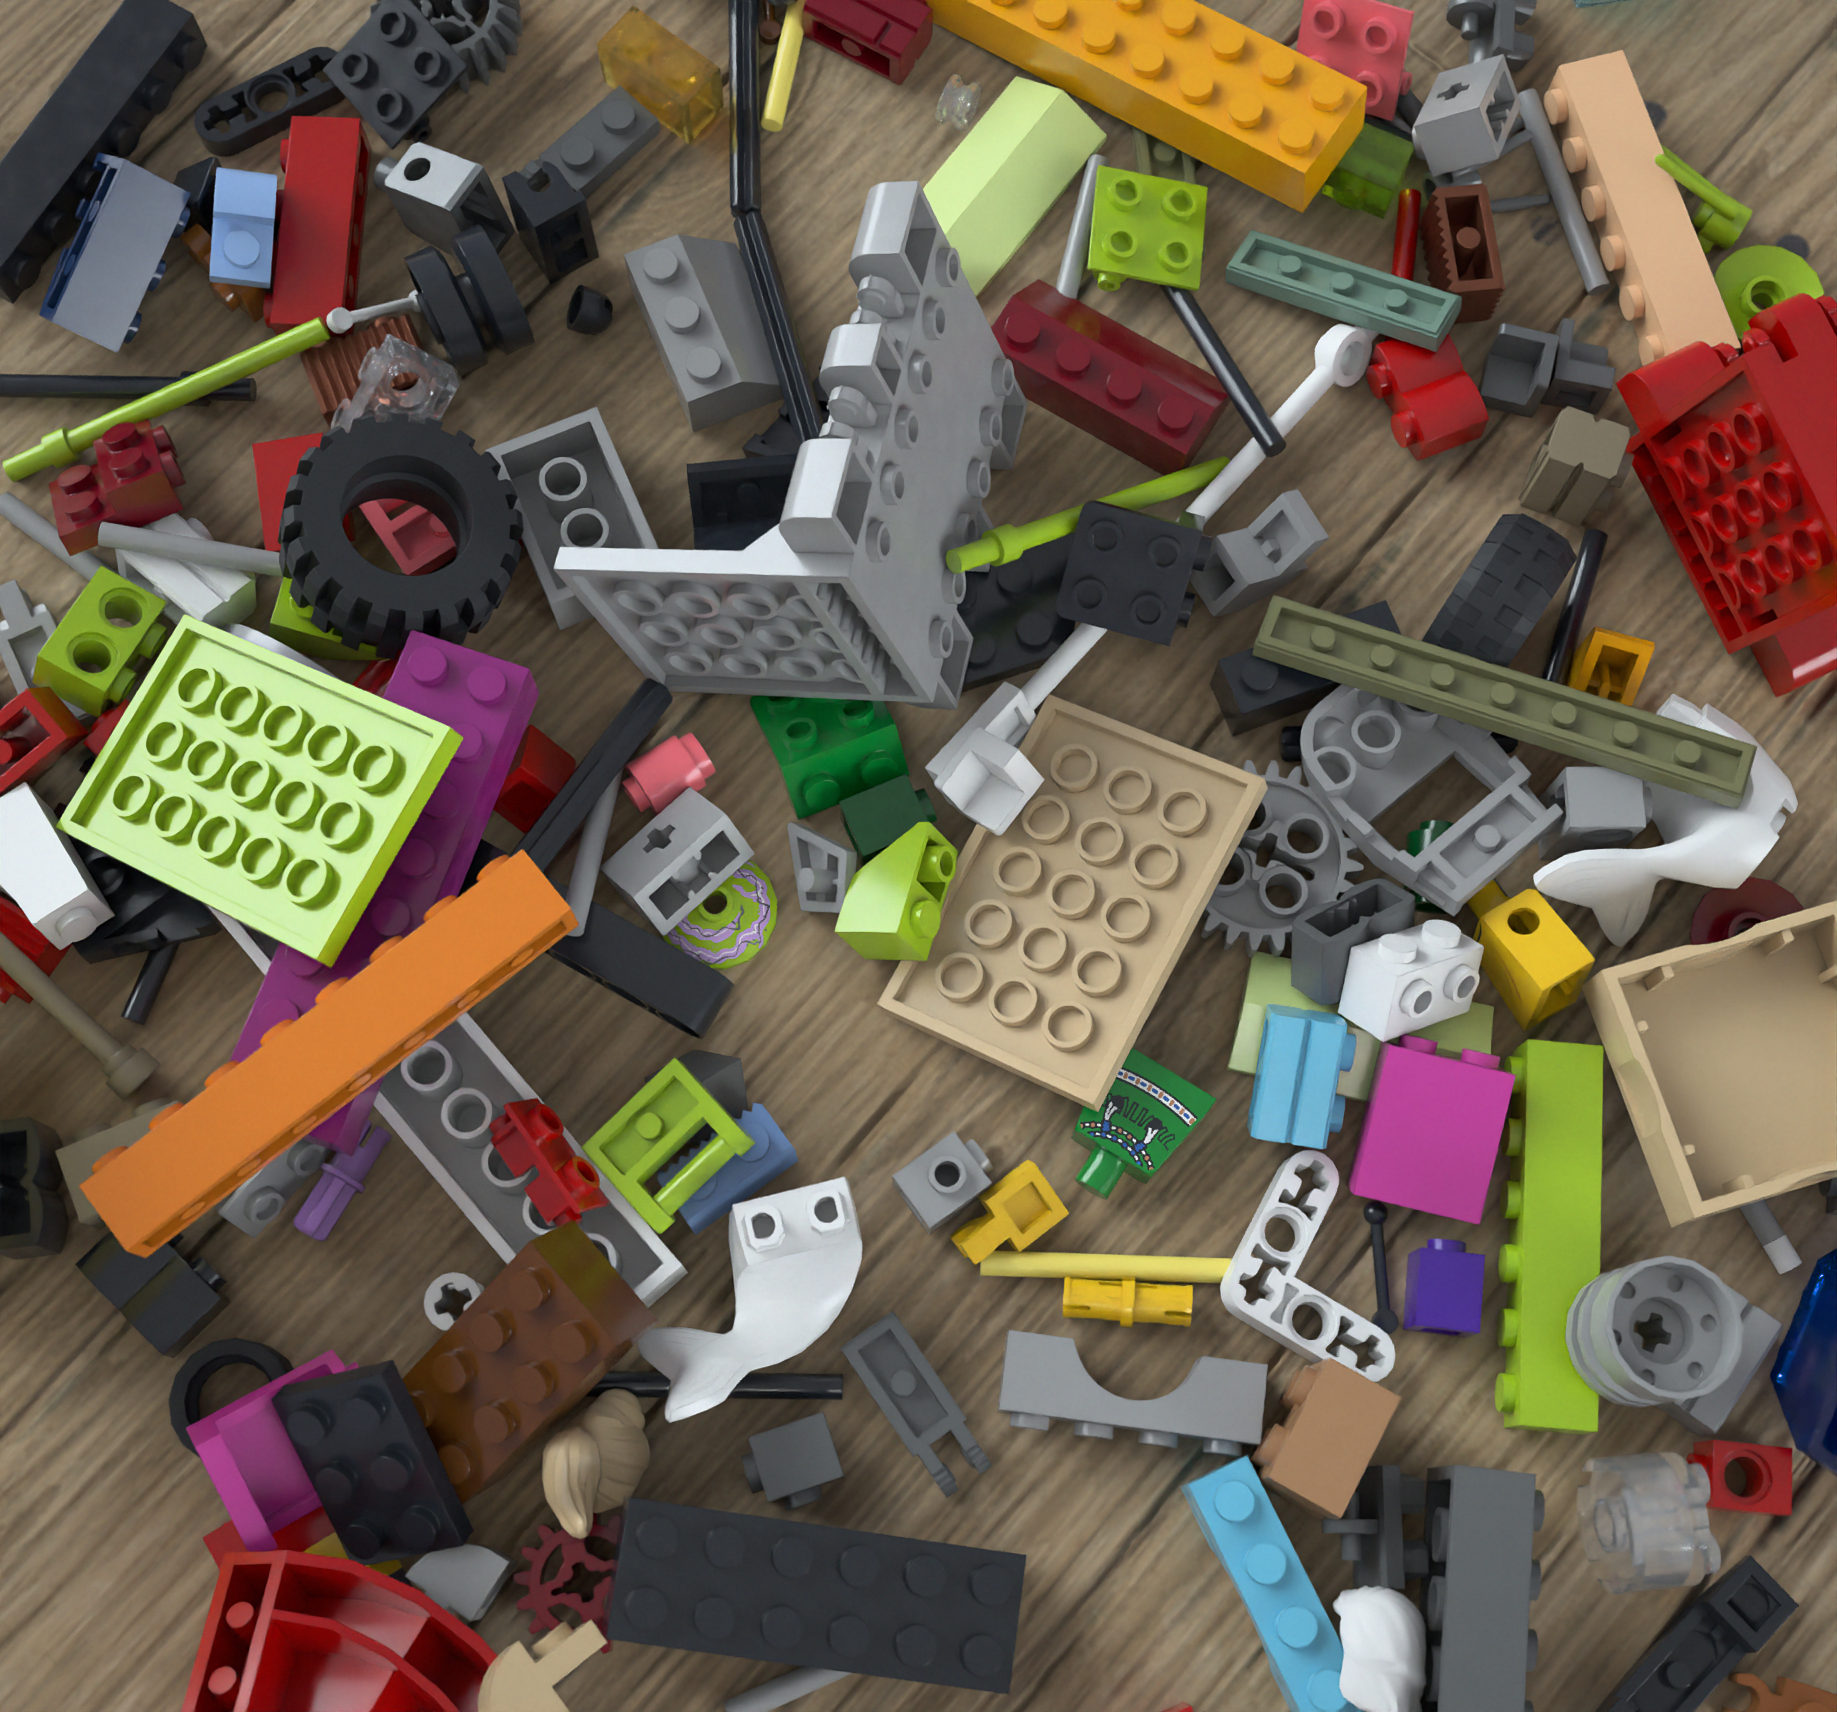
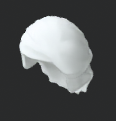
(1382, 1650)

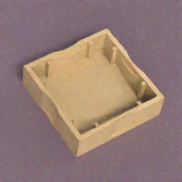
(1729, 1061)

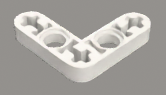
(1283, 1290)

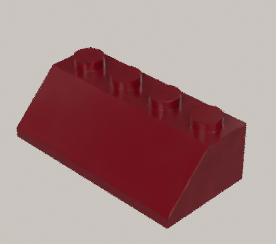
(1108, 378)

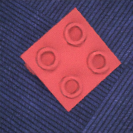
(1362, 42)

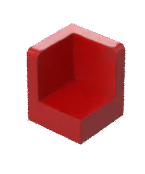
(533, 778)

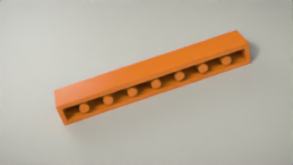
(327, 1055)

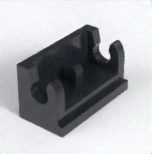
(552, 223)

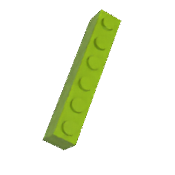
(1552, 1231)

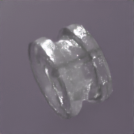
(958, 103)

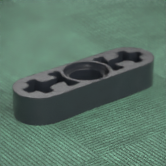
(248, 94)

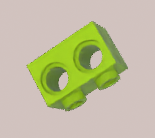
(90, 637)

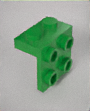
(829, 747)

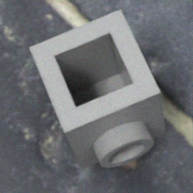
(943, 1181)

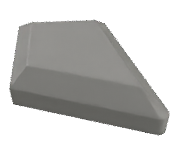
(820, 868)

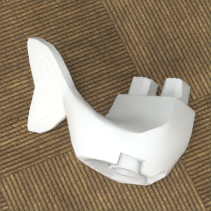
(1701, 838)
(791, 1278)

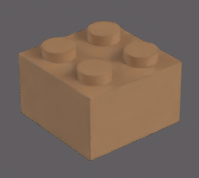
(1323, 1437)

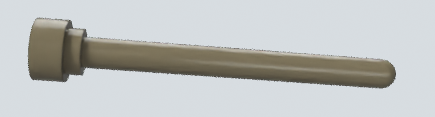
(123, 1065)

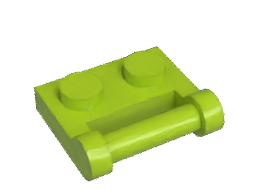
(653, 1130)

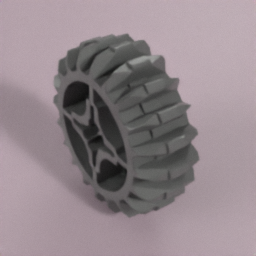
(478, 47)

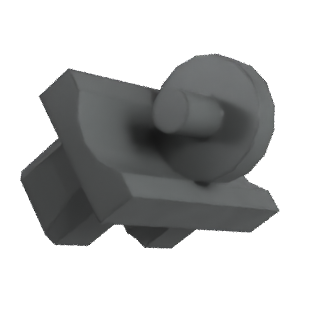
(1491, 29)
(1374, 1529)

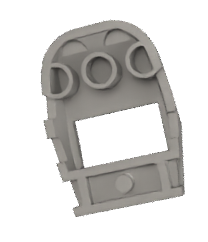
(1373, 751)

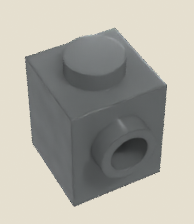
(793, 1461)

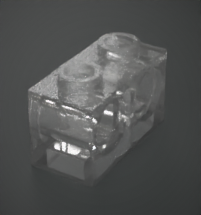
(375, 396)

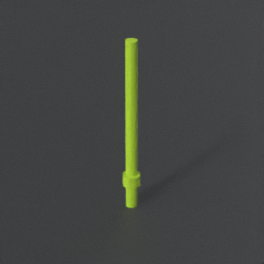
(65, 446)
(1008, 542)

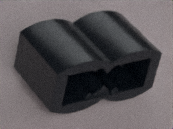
(30, 1175)
(160, 1294)

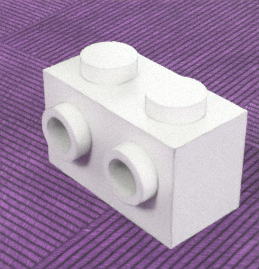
(1410, 979)

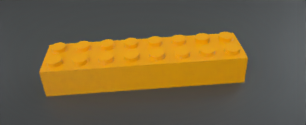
(1182, 79)

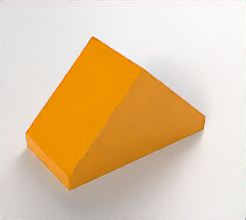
(1610, 665)

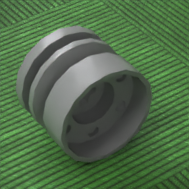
(1682, 1314)

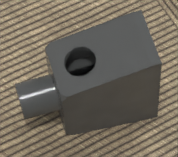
(443, 196)

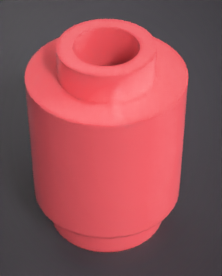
(667, 772)

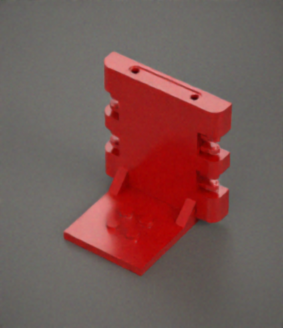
(1748, 481)

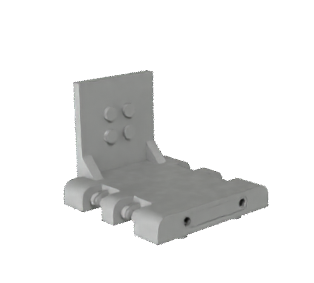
(856, 573)

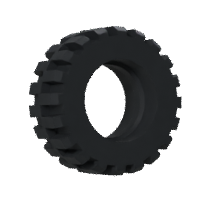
(410, 465)

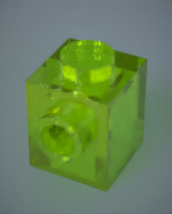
(1370, 171)

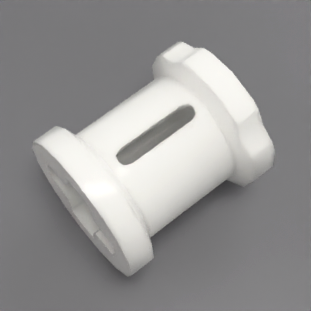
(439, 1297)

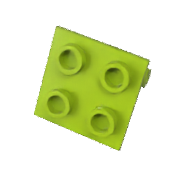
(1146, 230)

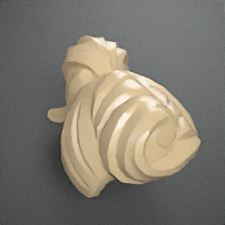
(595, 1460)

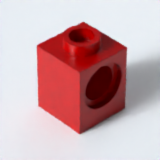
(1767, 1476)

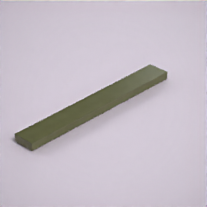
(1506, 701)

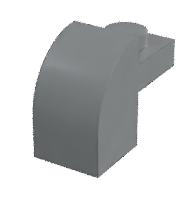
(1260, 558)

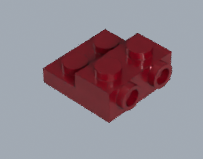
(126, 487)

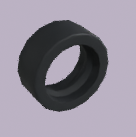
(201, 1365)

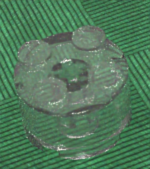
(1647, 1522)

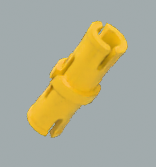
(1127, 1301)

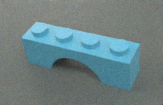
(1272, 1584)

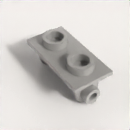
(265, 1193)

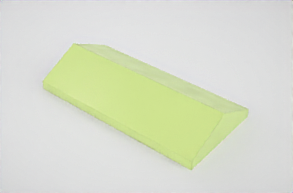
(1010, 175)
(1270, 983)

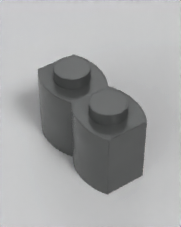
(1329, 930)

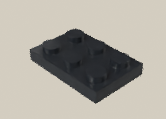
(373, 1464)

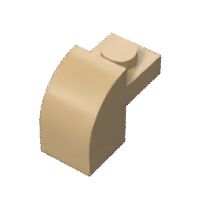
(526, 1685)

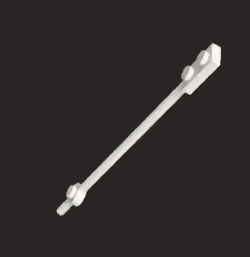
(1009, 712)

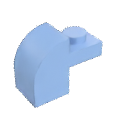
(243, 227)

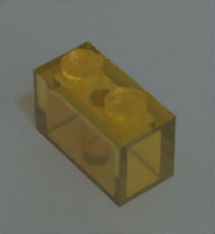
(661, 73)

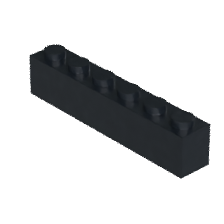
(95, 109)

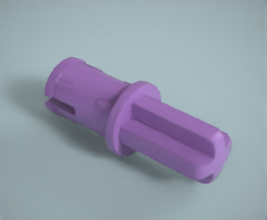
(338, 1185)

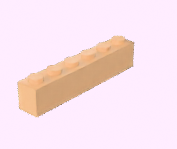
(1635, 208)

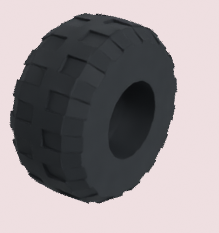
(1503, 590)

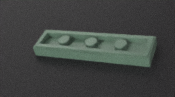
(1344, 290)

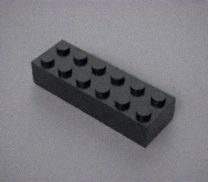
(814, 1596)

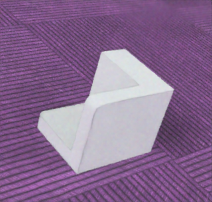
(988, 781)

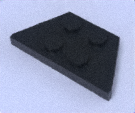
(1015, 614)
(143, 908)

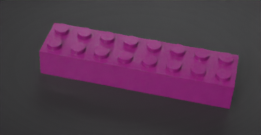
(490, 708)

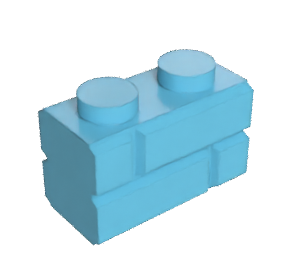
(1299, 1076)

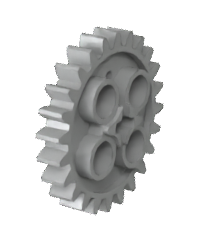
(1243, 907)

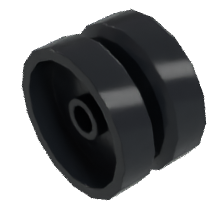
(470, 300)

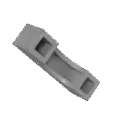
(1214, 1403)

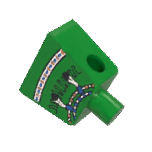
(1137, 1124)

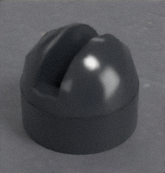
(589, 311)

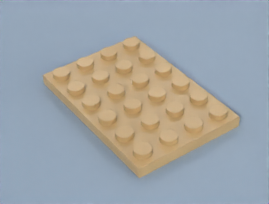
(1080, 905)

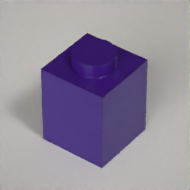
(1444, 1289)

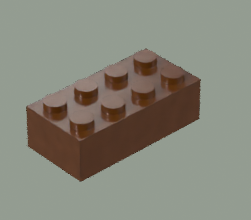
(524, 1356)

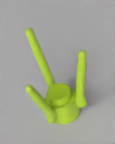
(1718, 216)

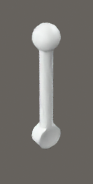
(341, 319)

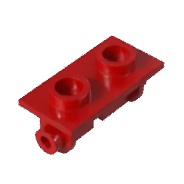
(533, 1137)

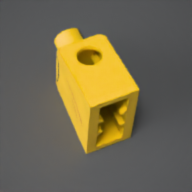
(1529, 953)

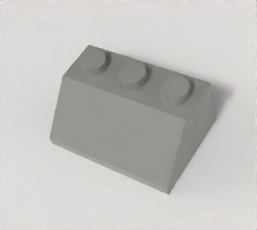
(704, 326)

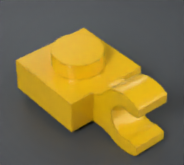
(1018, 1211)

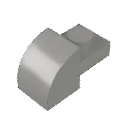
(463, 1577)

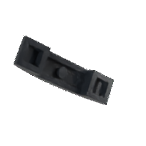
(1704, 1643)

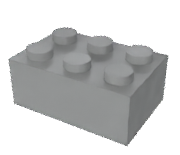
(571, 497)

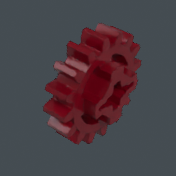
(575, 1552)

